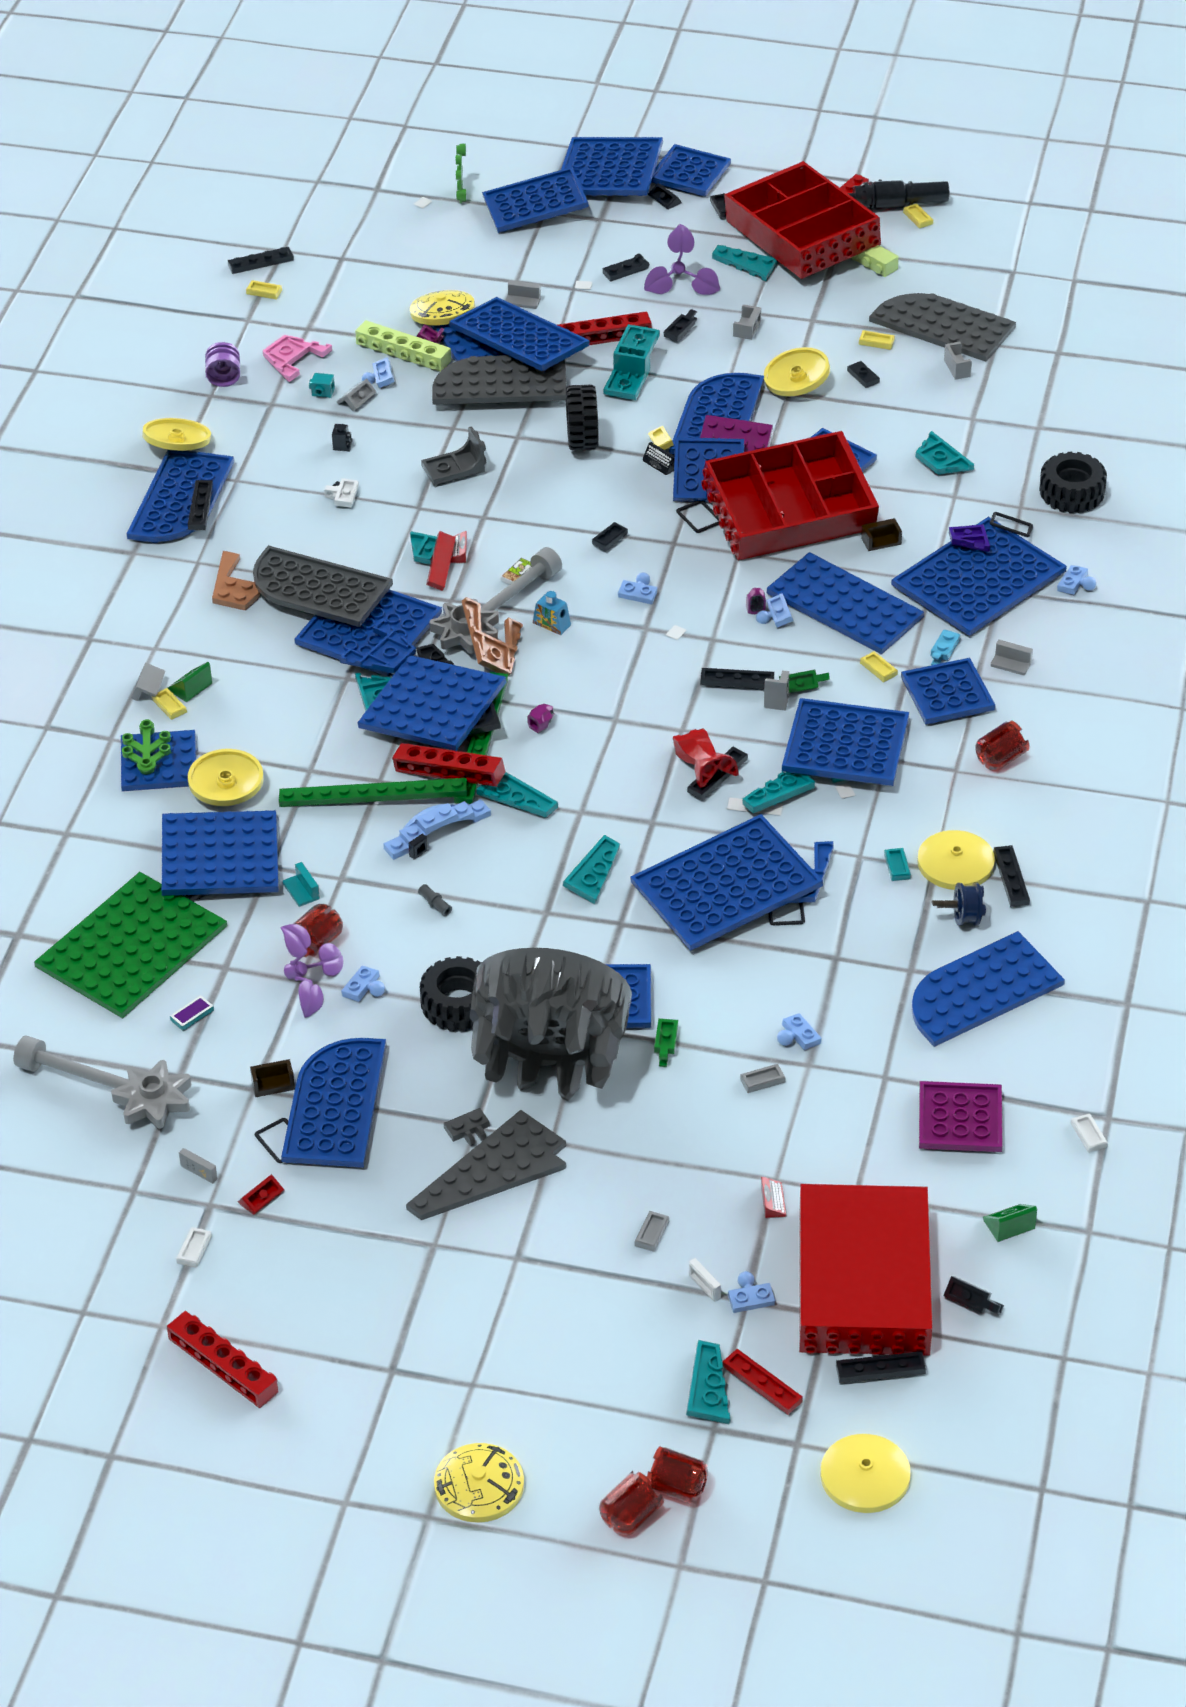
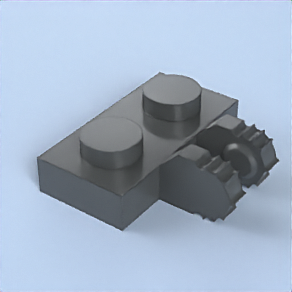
(466, 1125)

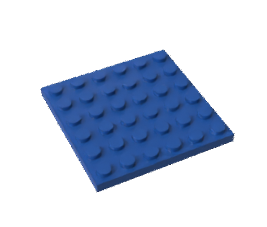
(614, 164)
(403, 612)
(432, 702)
(845, 741)
(219, 853)

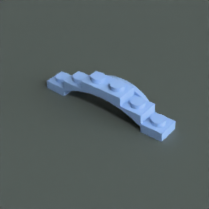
(433, 819)

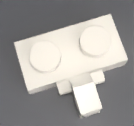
(344, 493)

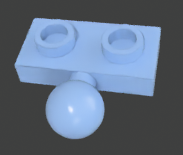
(382, 373)
(1074, 578)
(638, 591)
(778, 611)
(361, 982)
(800, 1030)
(750, 1296)

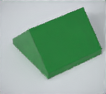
(192, 682)
(1011, 1221)

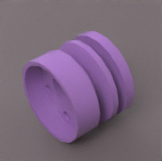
(222, 364)

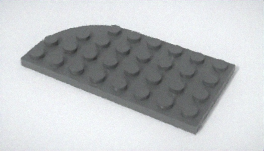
(944, 322)
(498, 381)
(318, 586)

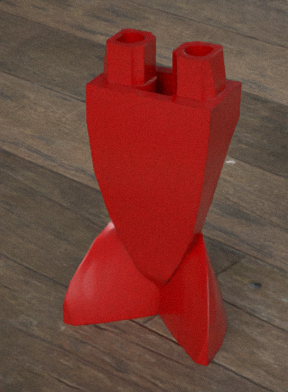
(698, 750)

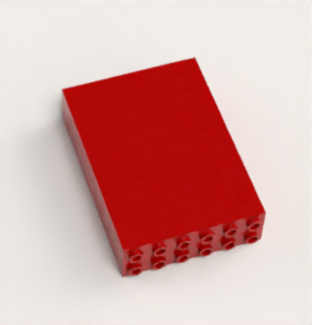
(802, 219)
(789, 495)
(864, 1269)

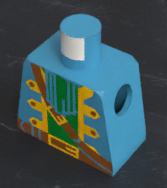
(552, 613)

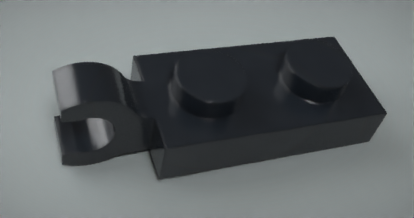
(680, 326)
(971, 1296)

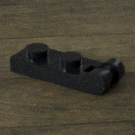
(625, 268)

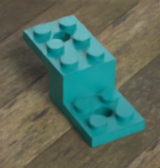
(631, 362)

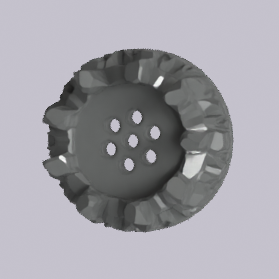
(548, 1012)

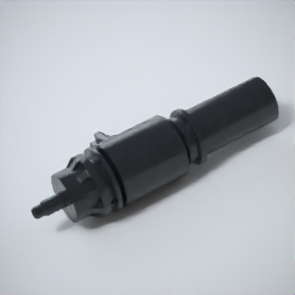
(897, 193)

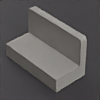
(524, 294)
(358, 394)
(1012, 657)
(148, 681)
(777, 692)

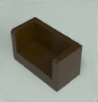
(881, 534)
(272, 1078)

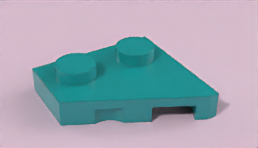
(422, 547)

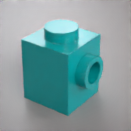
(322, 385)

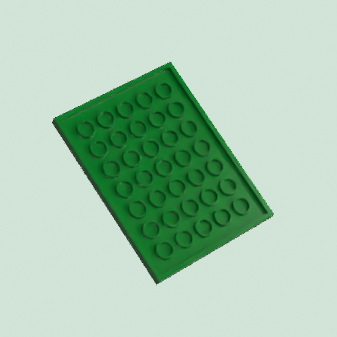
(130, 945)

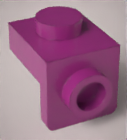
(431, 335)

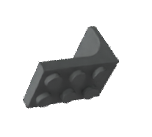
(459, 463)

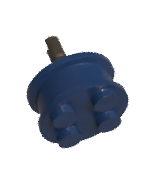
(966, 903)

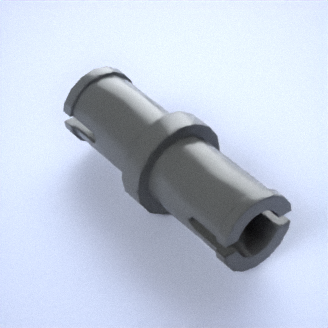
(435, 900)

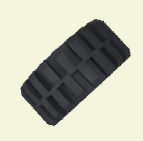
(582, 417)
(1073, 482)
(442, 978)

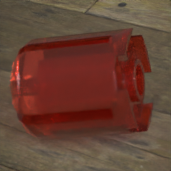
(1001, 746)
(322, 925)
(678, 1475)
(630, 1504)

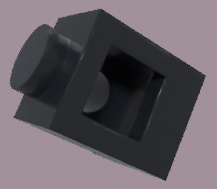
(341, 438)

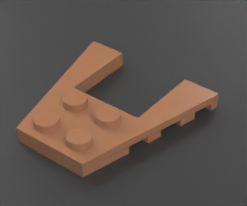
(233, 591)
(489, 650)

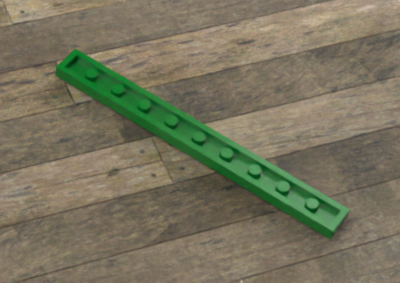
(480, 744)
(373, 792)

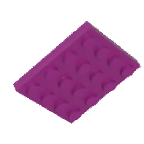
(754, 434)
(960, 1116)

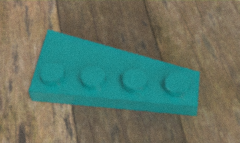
(749, 261)
(778, 790)
(519, 795)
(593, 870)
(707, 1387)

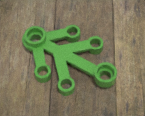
(460, 151)
(146, 764)

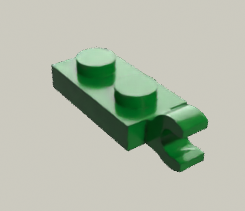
(805, 680)
(665, 1039)

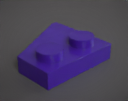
(970, 536)

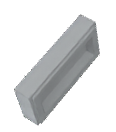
(762, 1078)
(198, 1165)
(651, 1231)

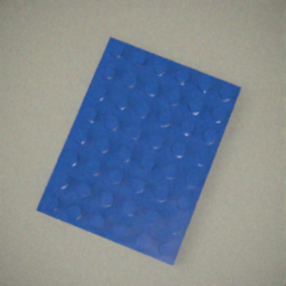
(977, 585)
(726, 881)

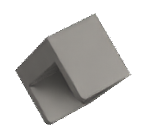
(748, 323)
(954, 360)

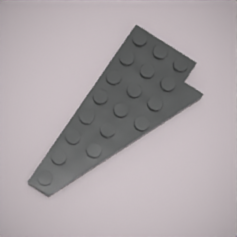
(506, 1159)

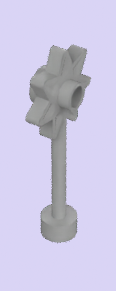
(454, 625)
(143, 1093)

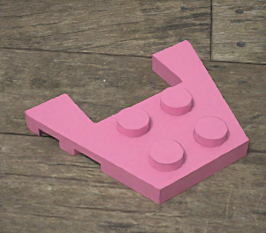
(289, 350)

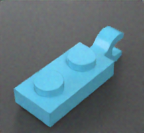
(944, 646)

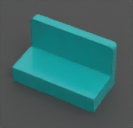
(302, 886)

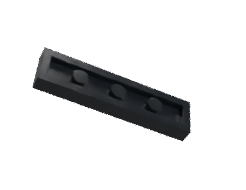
(260, 260)
(200, 505)
(734, 678)
(719, 776)
(1011, 876)
(880, 1367)

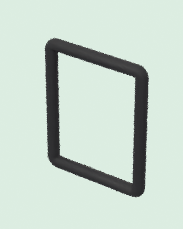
(690, 524)
(1009, 529)
(802, 921)
(263, 1142)

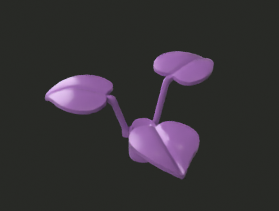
(658, 279)
(297, 941)

